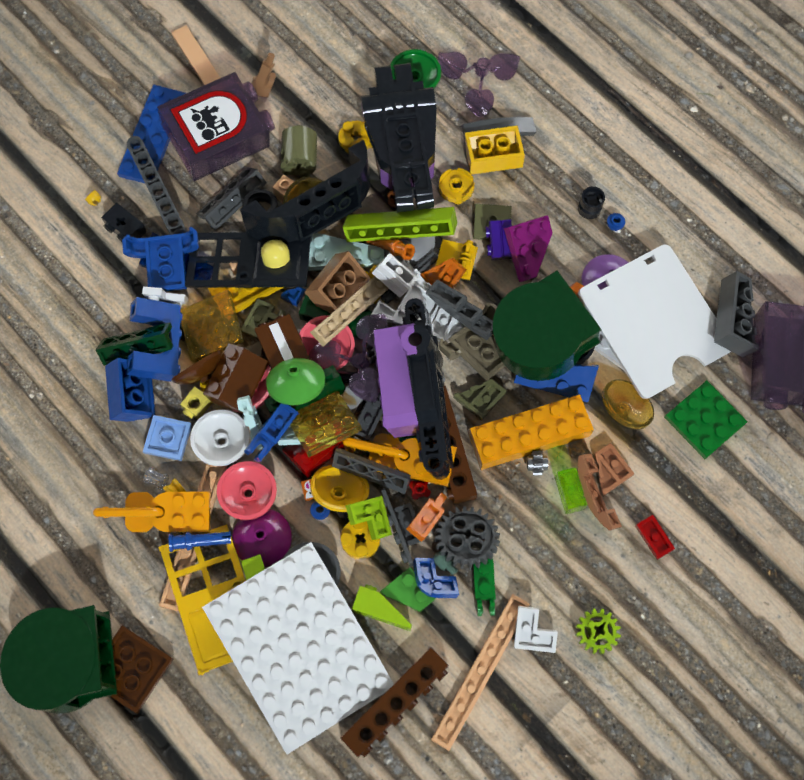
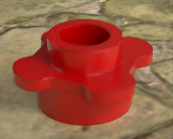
(416, 494)

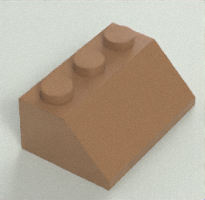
(337, 282)

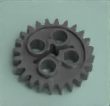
(464, 553)

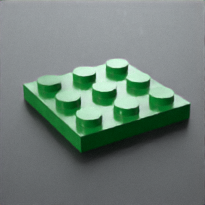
(705, 419)

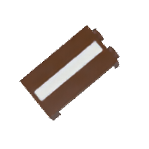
(280, 340)

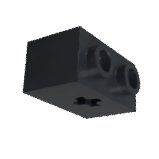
(122, 223)

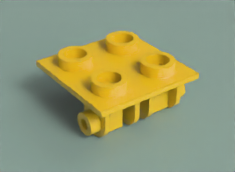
(463, 253)

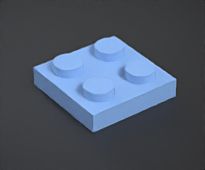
(167, 438)

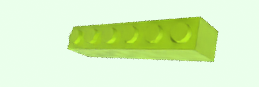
(400, 225)

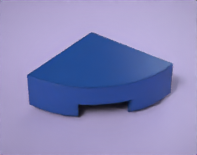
(293, 296)

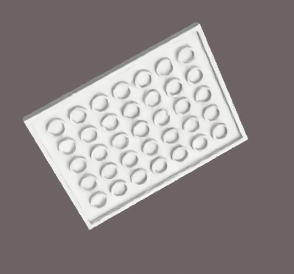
(298, 647)

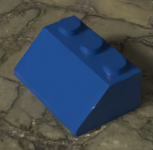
(128, 396)

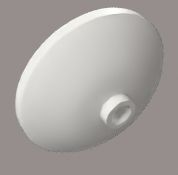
(215, 427)

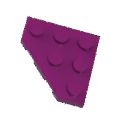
(528, 246)

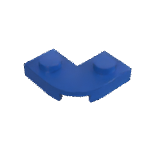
(430, 583)

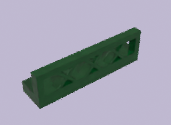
(146, 340)

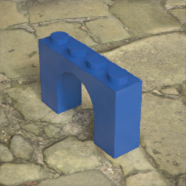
(162, 365)

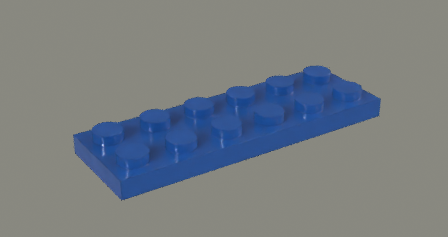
(151, 133)

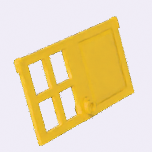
(202, 637)

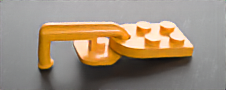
(394, 454)
(166, 512)

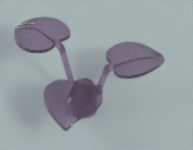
(479, 101)
(366, 381)

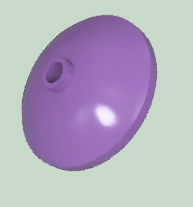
(601, 266)

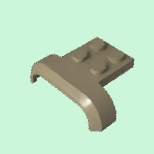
(474, 349)

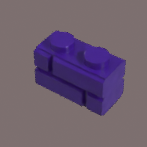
(498, 245)

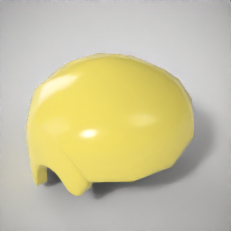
(275, 254)

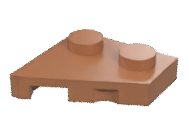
(611, 468)

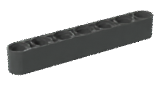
(155, 185)

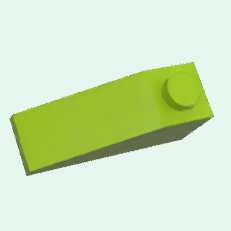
(376, 606)

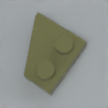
(481, 398)

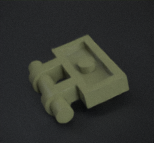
(259, 314)

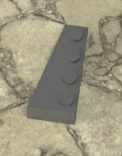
(736, 315)

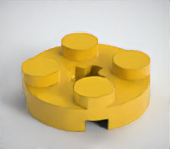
(349, 130)
(452, 194)
(349, 539)

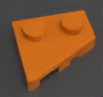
(448, 272)

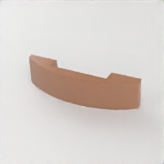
(594, 500)

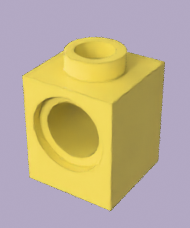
(195, 395)

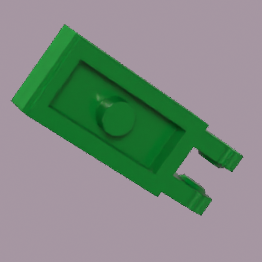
(484, 586)

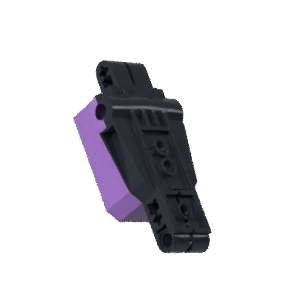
(403, 134)
(413, 387)

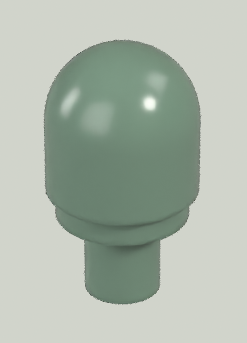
(441, 562)

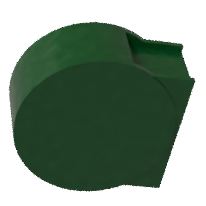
(543, 329)
(59, 659)

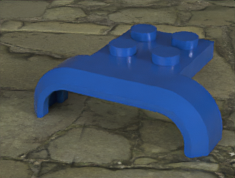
(163, 257)

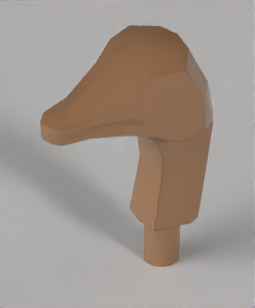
(264, 80)

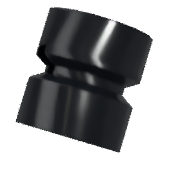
(591, 202)

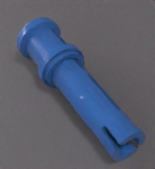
(189, 541)

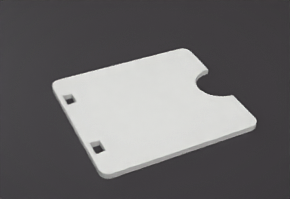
(652, 319)

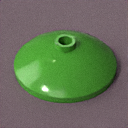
(295, 381)

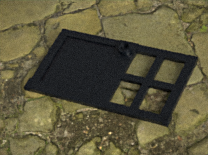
(250, 268)

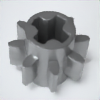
(537, 463)

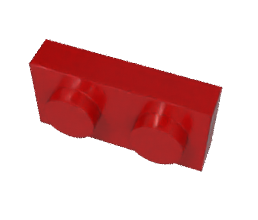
(655, 537)

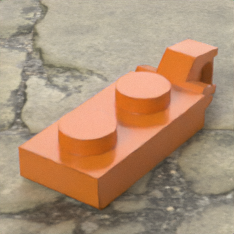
(427, 517)

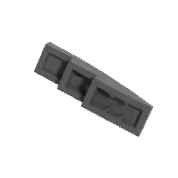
(525, 125)
(460, 309)

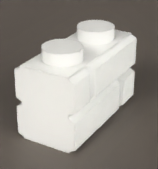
(394, 275)

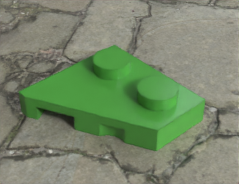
(406, 592)

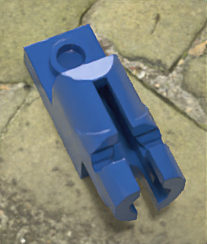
(272, 431)

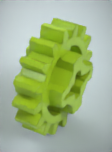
(605, 636)

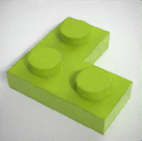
(374, 513)

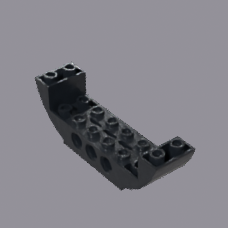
(315, 207)

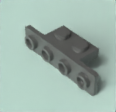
(400, 518)

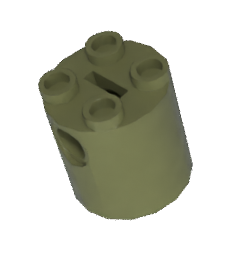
(298, 151)

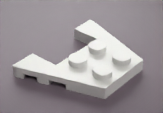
(418, 291)

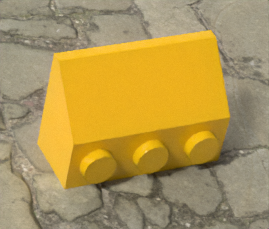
(494, 150)

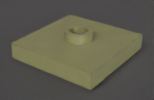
(486, 213)

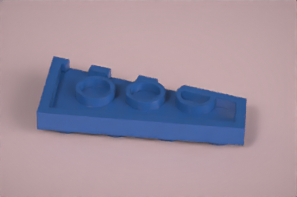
(575, 382)

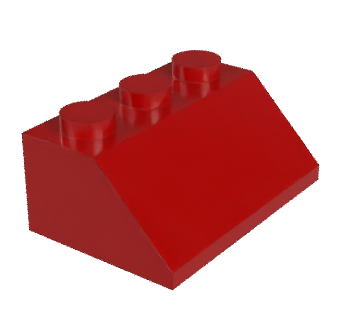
(312, 464)

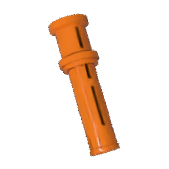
(395, 247)

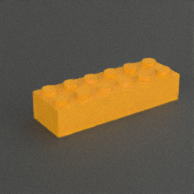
(530, 431)

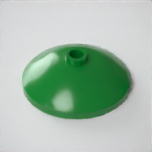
(423, 66)

